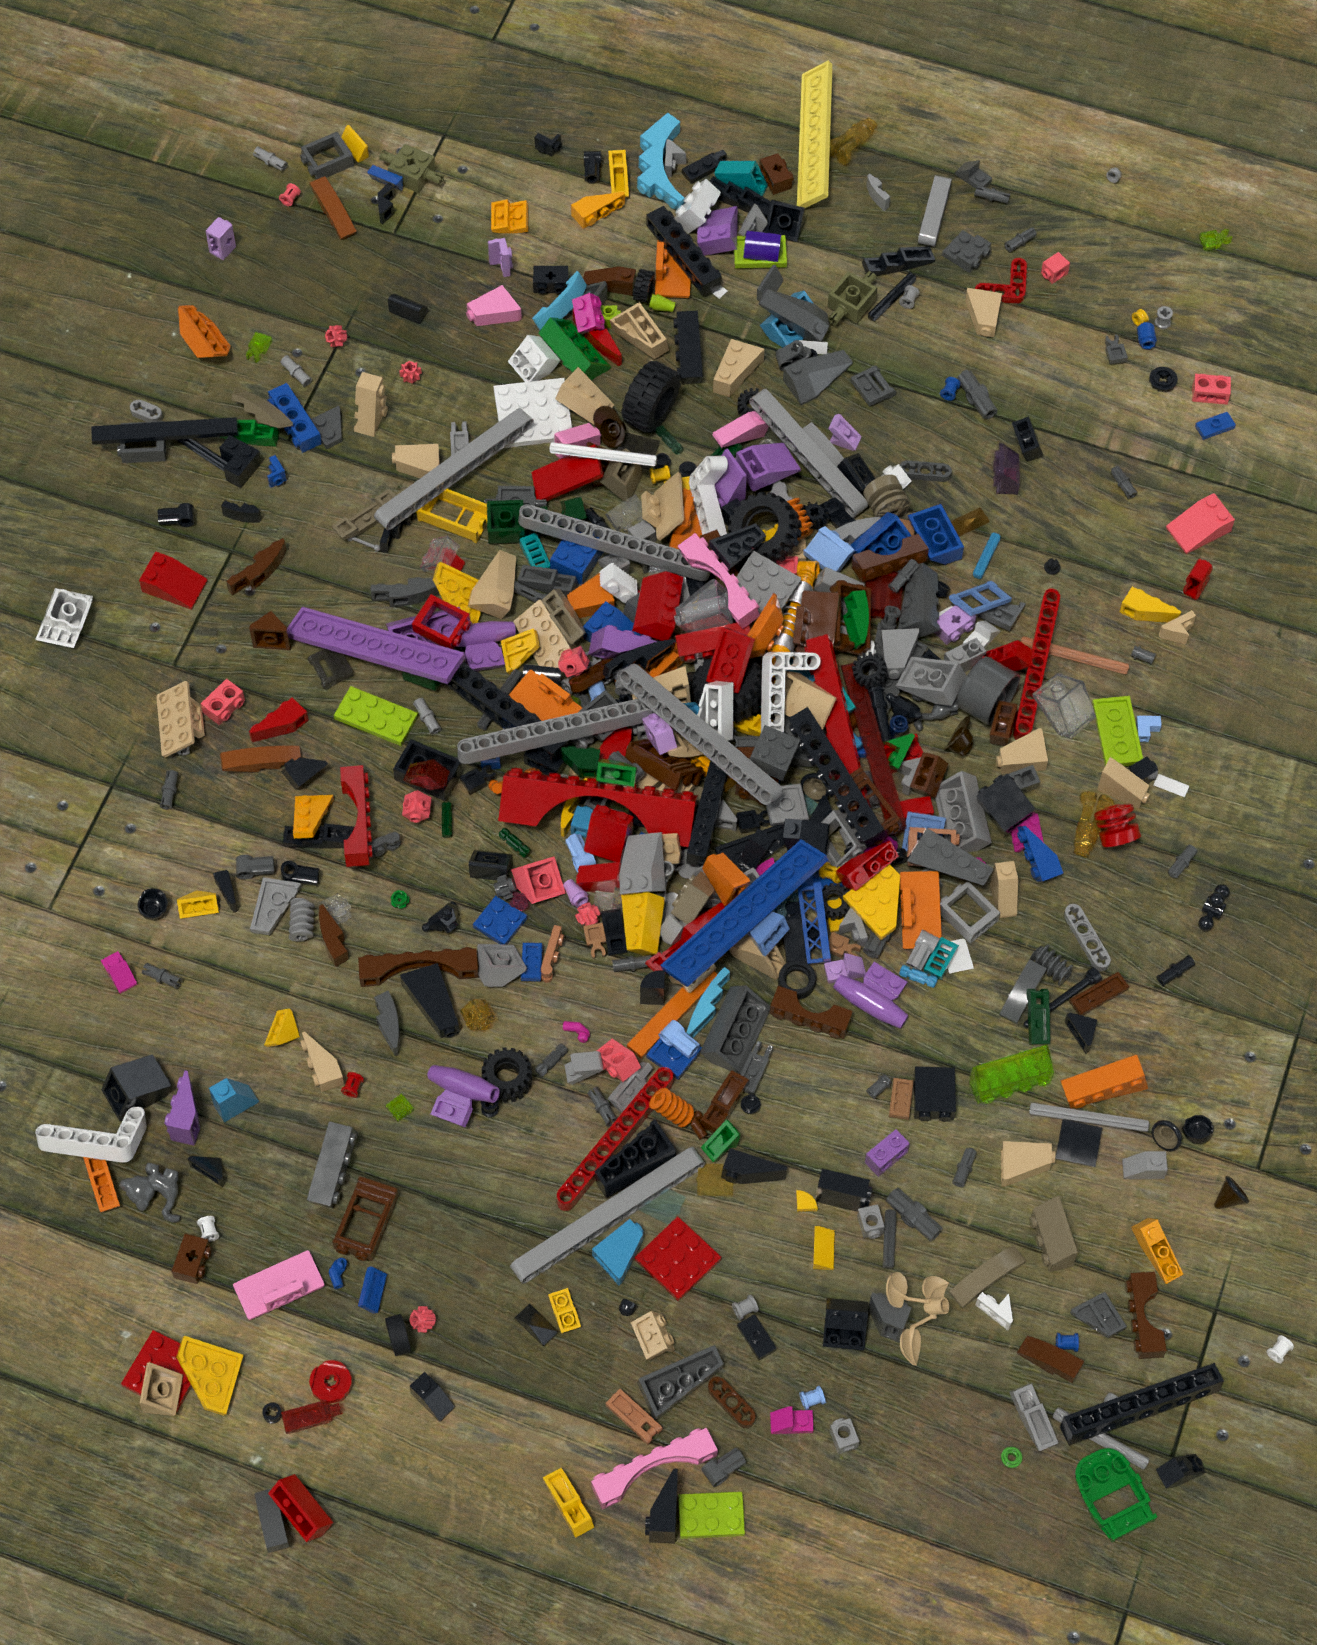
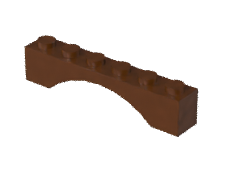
(378, 969)

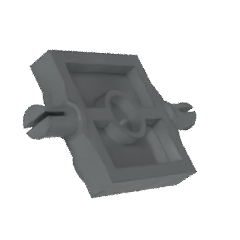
(523, 493)

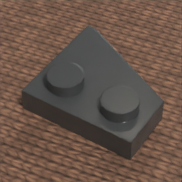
(329, 427)
(1003, 615)
(1100, 1315)

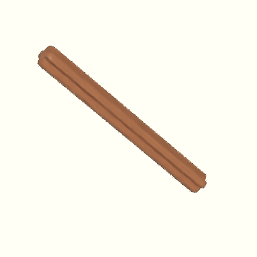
(1082, 657)

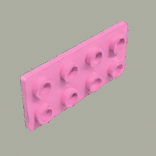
(278, 1285)

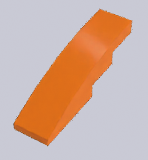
(102, 1184)

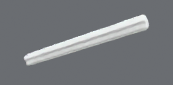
(604, 454)

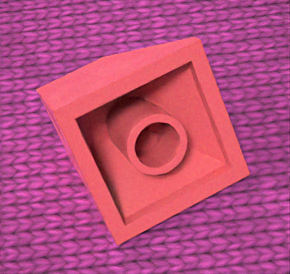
(539, 880)

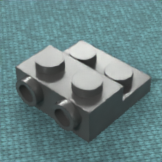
(967, 251)

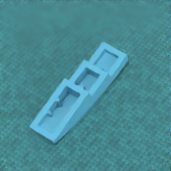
(705, 1008)

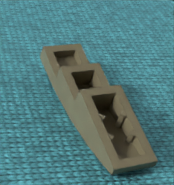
(263, 410)

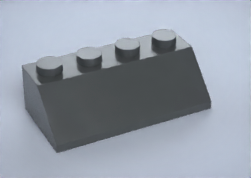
(735, 1029)

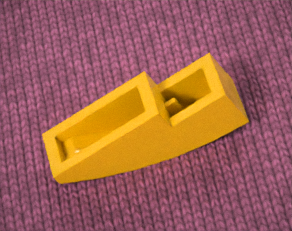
(618, 172)
(568, 1502)

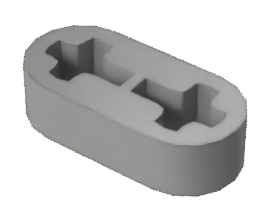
(146, 411)

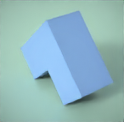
(1147, 724)

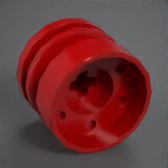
(1117, 825)

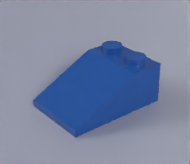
(606, 616)

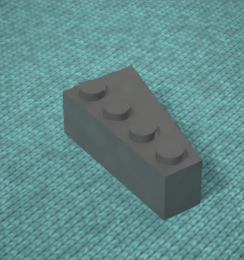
(332, 1165)
(676, 1381)

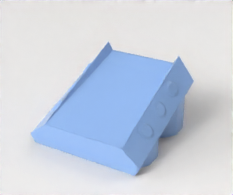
(829, 550)

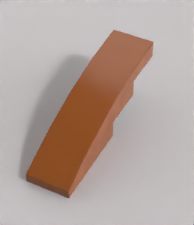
(333, 207)
(258, 757)

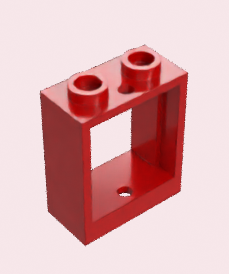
(425, 614)

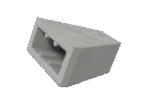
(897, 649)

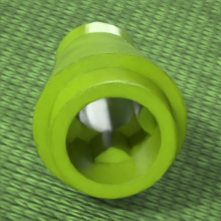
(660, 303)

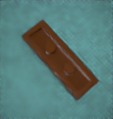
(1099, 994)

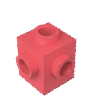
(573, 661)
(416, 806)

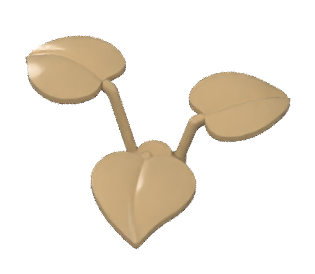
(934, 1305)

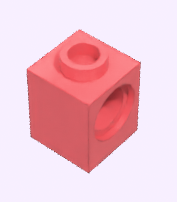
(1055, 267)

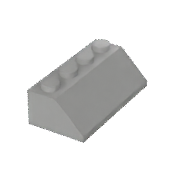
(963, 813)

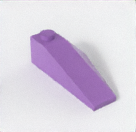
(439, 622)

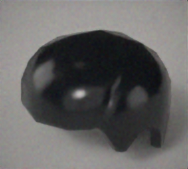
(152, 904)
(1198, 1129)

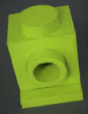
(608, 313)

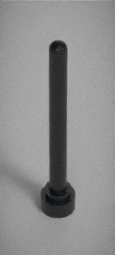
(1092, 977)

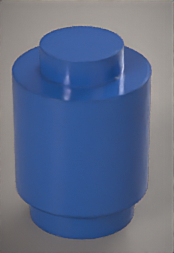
(1146, 335)

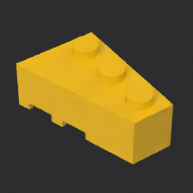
(642, 921)

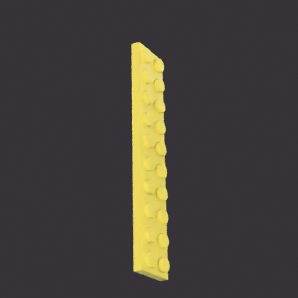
(814, 135)

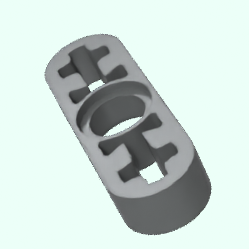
(938, 476)

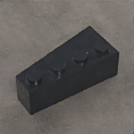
(689, 349)

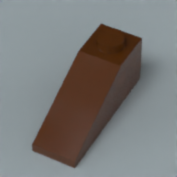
(618, 279)

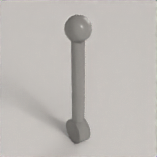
(376, 547)

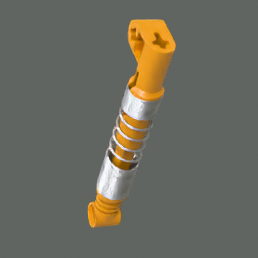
(784, 643)

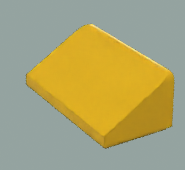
(355, 144)
(823, 1248)

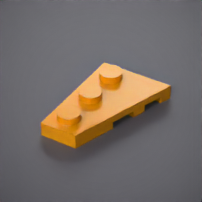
(308, 814)

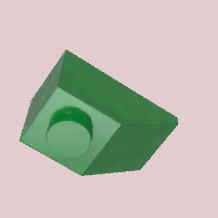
(616, 772)

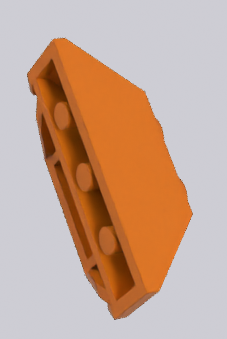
(201, 333)
(766, 627)

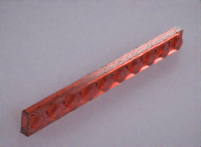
(872, 744)

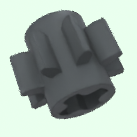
(505, 887)

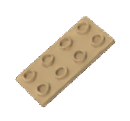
(665, 507)
(550, 638)
(178, 719)

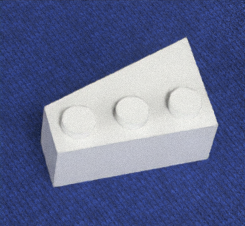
(697, 205)
(717, 707)

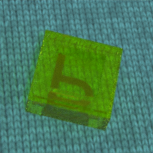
(399, 1107)

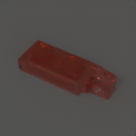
(309, 1416)

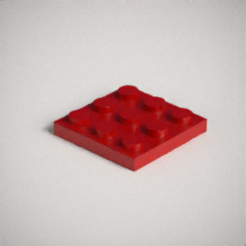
(678, 1258)
(159, 1351)

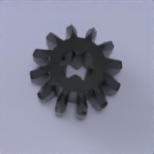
(818, 515)

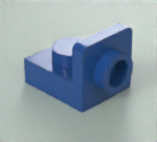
(277, 472)

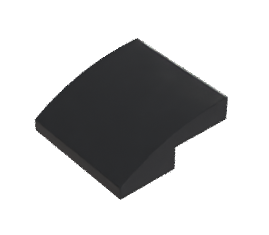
(1078, 1143)

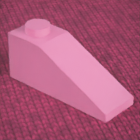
(743, 429)

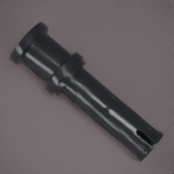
(879, 708)

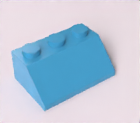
(778, 331)

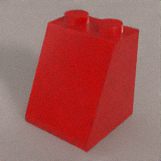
(608, 833)

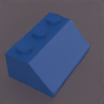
(938, 534)
(883, 536)

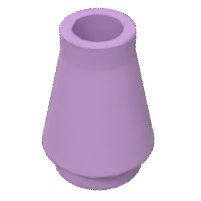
(575, 893)

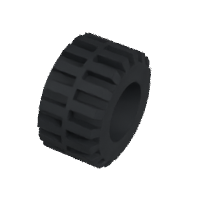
(508, 1060)

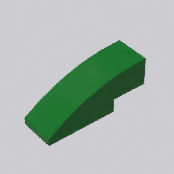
(256, 434)
(857, 617)

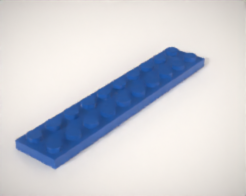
(744, 913)

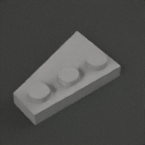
(272, 903)

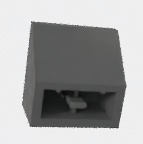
(888, 1319)

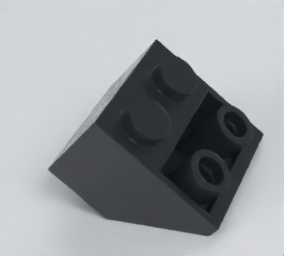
(845, 1324)

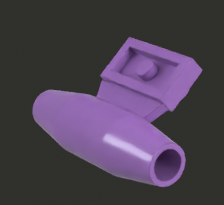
(481, 645)
(875, 994)
(460, 1089)

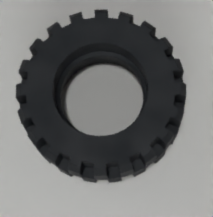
(651, 396)
(759, 506)
(750, 692)

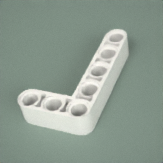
(704, 493)
(778, 688)
(95, 1144)

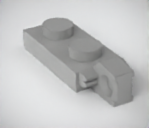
(627, 1090)

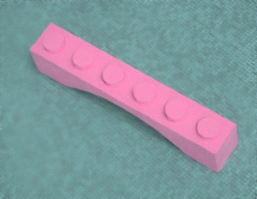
(699, 556)
(692, 1449)

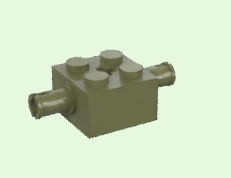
(414, 167)
(852, 297)

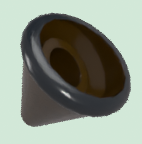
(1230, 1195)

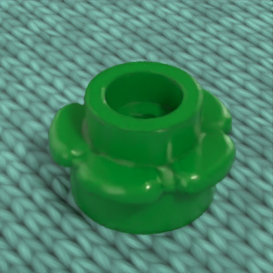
(399, 894)

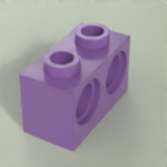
(887, 1153)

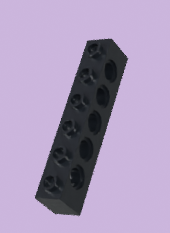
(683, 250)
(706, 815)

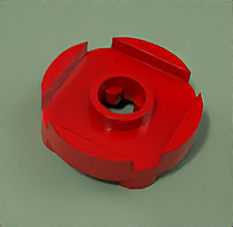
(323, 1372)

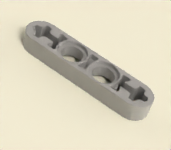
(1089, 936)

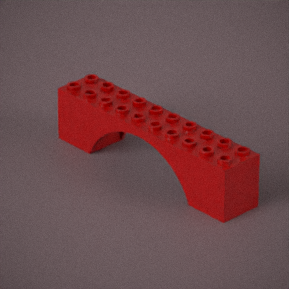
(531, 795)

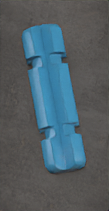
(918, 976)

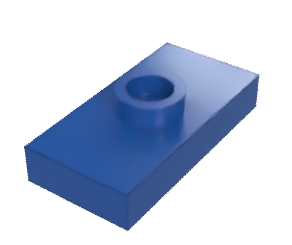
(1215, 425)
(533, 961)
(372, 1290)

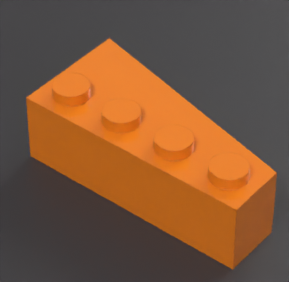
(1105, 1082)

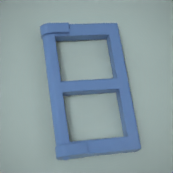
(956, 598)

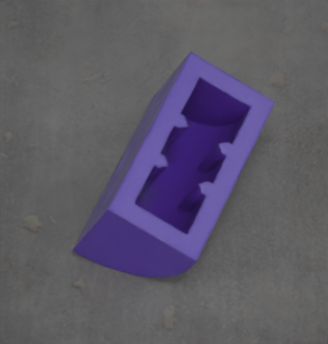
(762, 246)

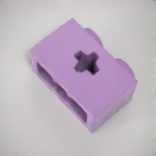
(220, 238)
(954, 624)
(659, 733)

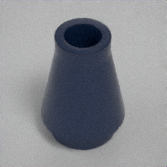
(898, 725)

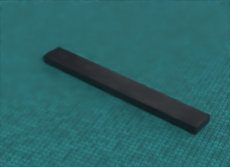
(164, 430)

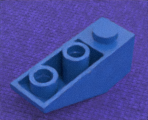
(1042, 859)

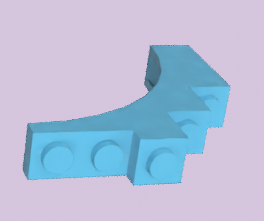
(654, 178)

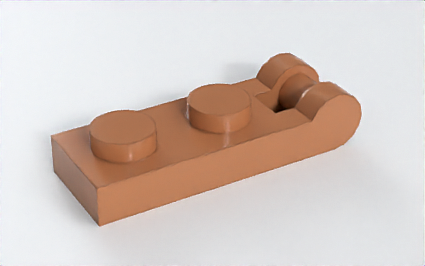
(551, 955)
(633, 1416)

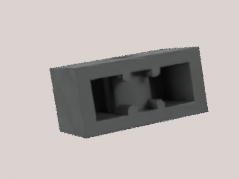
(1026, 778)

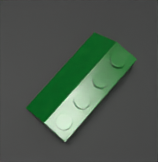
(573, 347)

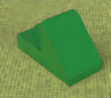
(901, 747)
(722, 1139)

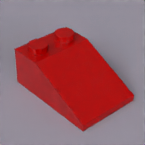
(172, 581)

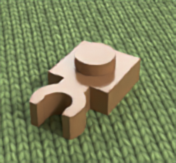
(595, 937)
(840, 945)

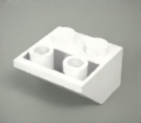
(533, 359)

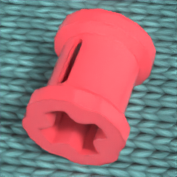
(289, 195)

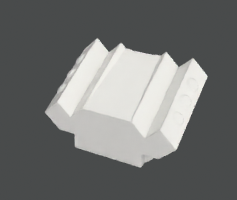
(64, 618)

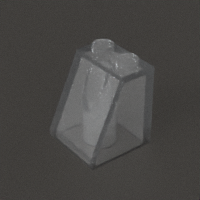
(704, 609)
(1065, 704)

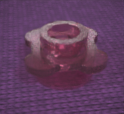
(519, 901)

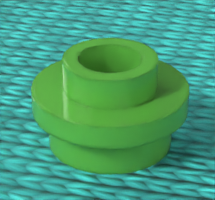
(1011, 1451)

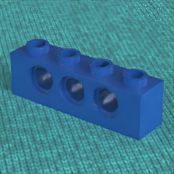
(286, 401)

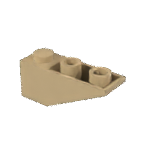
(325, 1066)

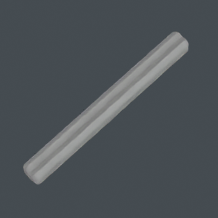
(1109, 1442)

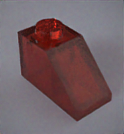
(427, 774)

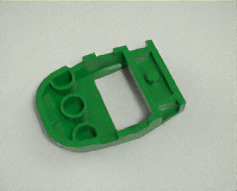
(1103, 1475)

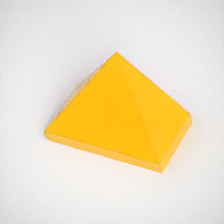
(197, 904)
(282, 1029)

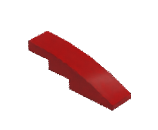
(603, 343)

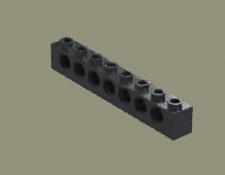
(498, 706)
(874, 830)
(1141, 1404)

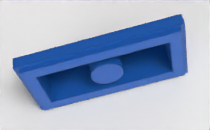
(385, 177)

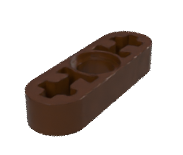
(588, 677)
(731, 1411)

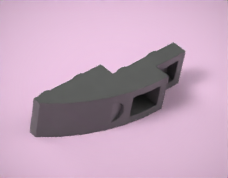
(403, 595)

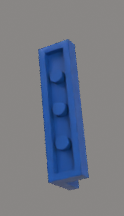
(822, 927)

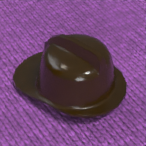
(610, 426)
(961, 739)

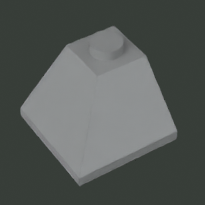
(498, 964)

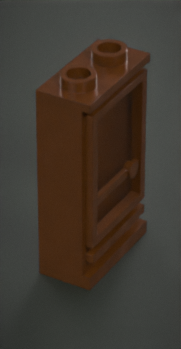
(842, 640)
(663, 767)
(893, 823)
(374, 1192)

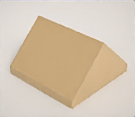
(160, 1390)

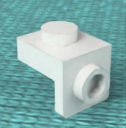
(899, 473)

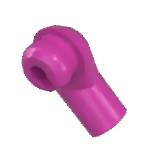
(579, 1028)

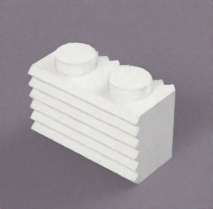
(618, 583)

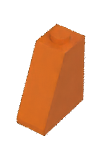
(589, 597)
(725, 877)

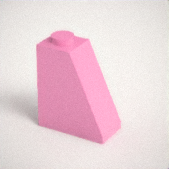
(494, 308)
(578, 436)

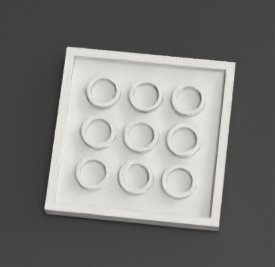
(539, 402)

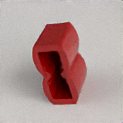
(1198, 579)

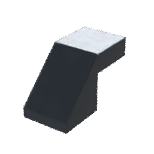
(386, 208)
(614, 931)

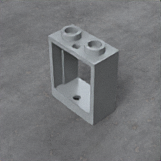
(835, 820)
(980, 927)

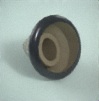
(814, 787)
(1167, 1134)

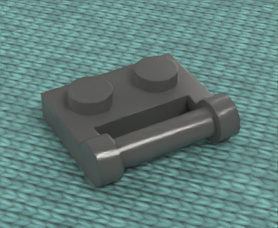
(869, 389)

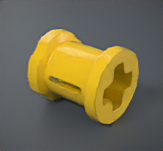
(659, 474)
(828, 871)

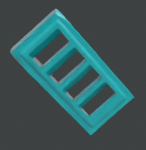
(529, 543)
(933, 971)

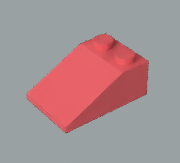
(1201, 524)

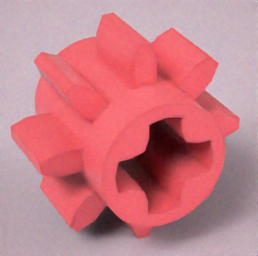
(336, 336)
(410, 371)
(587, 914)
(422, 1319)

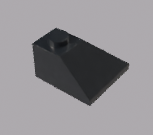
(809, 831)

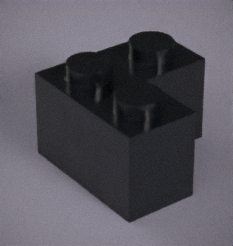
(241, 459)

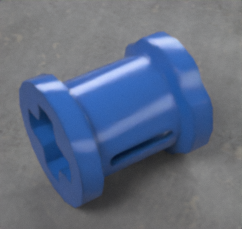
(950, 388)
(1067, 1342)

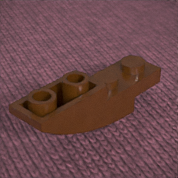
(264, 566)

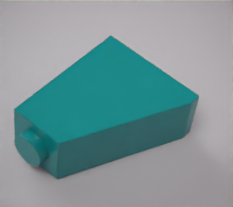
(742, 174)

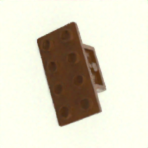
(815, 618)

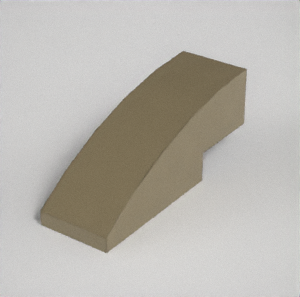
(563, 615)

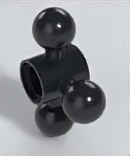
(1214, 907)

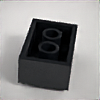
(418, 752)

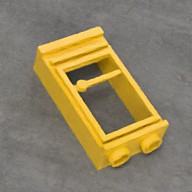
(474, 527)

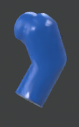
(336, 1271)

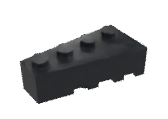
(635, 1160)

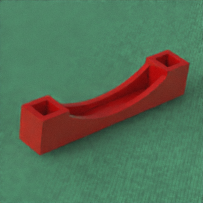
(356, 846)

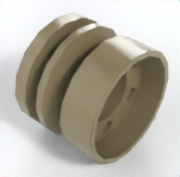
(886, 496)

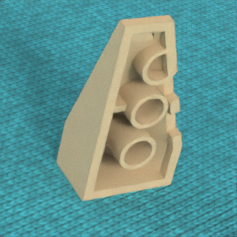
(495, 587)

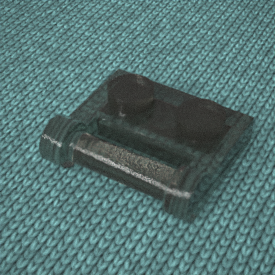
(336, 663)

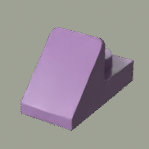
(843, 433)
(850, 966)

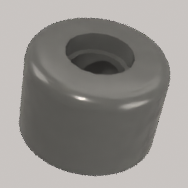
(986, 686)

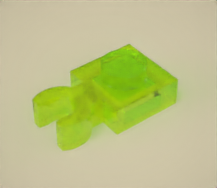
(1213, 240)
(257, 345)

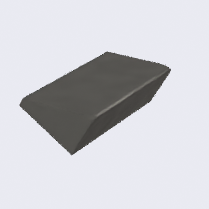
(771, 281)

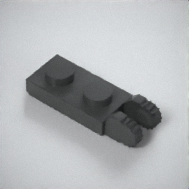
(388, 842)
(755, 1067)

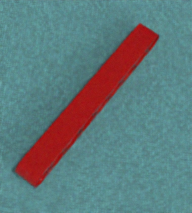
(1040, 657)
(610, 1146)

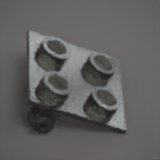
(640, 445)

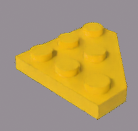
(456, 588)
(877, 901)
(210, 1372)

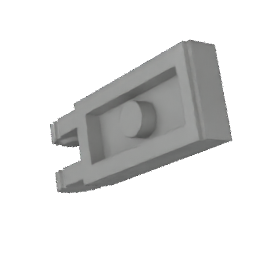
(458, 439)

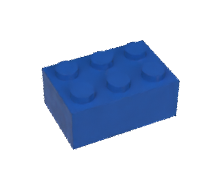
(575, 559)

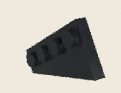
(735, 848)

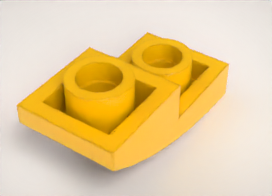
(564, 1310)

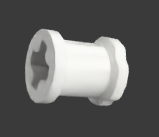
(208, 1228)
(1280, 1349)

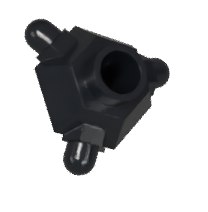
(904, 707)
(443, 919)

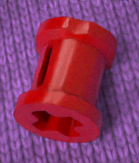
(355, 1078)

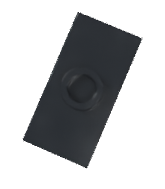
(756, 1337)

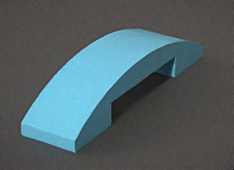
(563, 303)

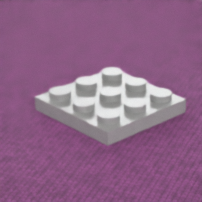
(764, 577)

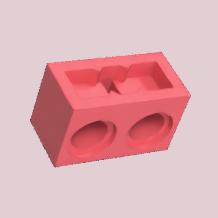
(1211, 389)
(219, 699)
(618, 1060)

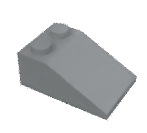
(932, 679)
(642, 864)

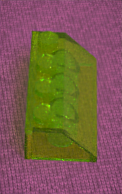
(1011, 1074)

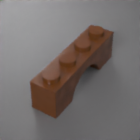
(871, 565)
(833, 1021)
(1149, 1340)

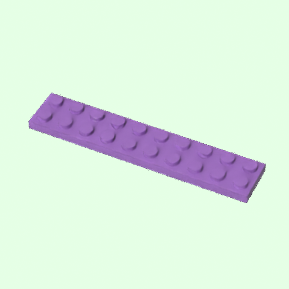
(375, 645)

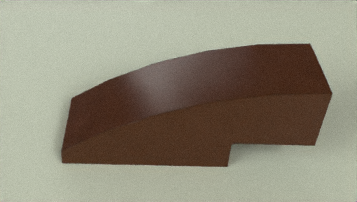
(332, 937)
(724, 1101)
(1050, 1358)

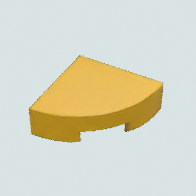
(805, 1202)

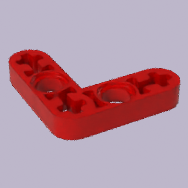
(1009, 290)

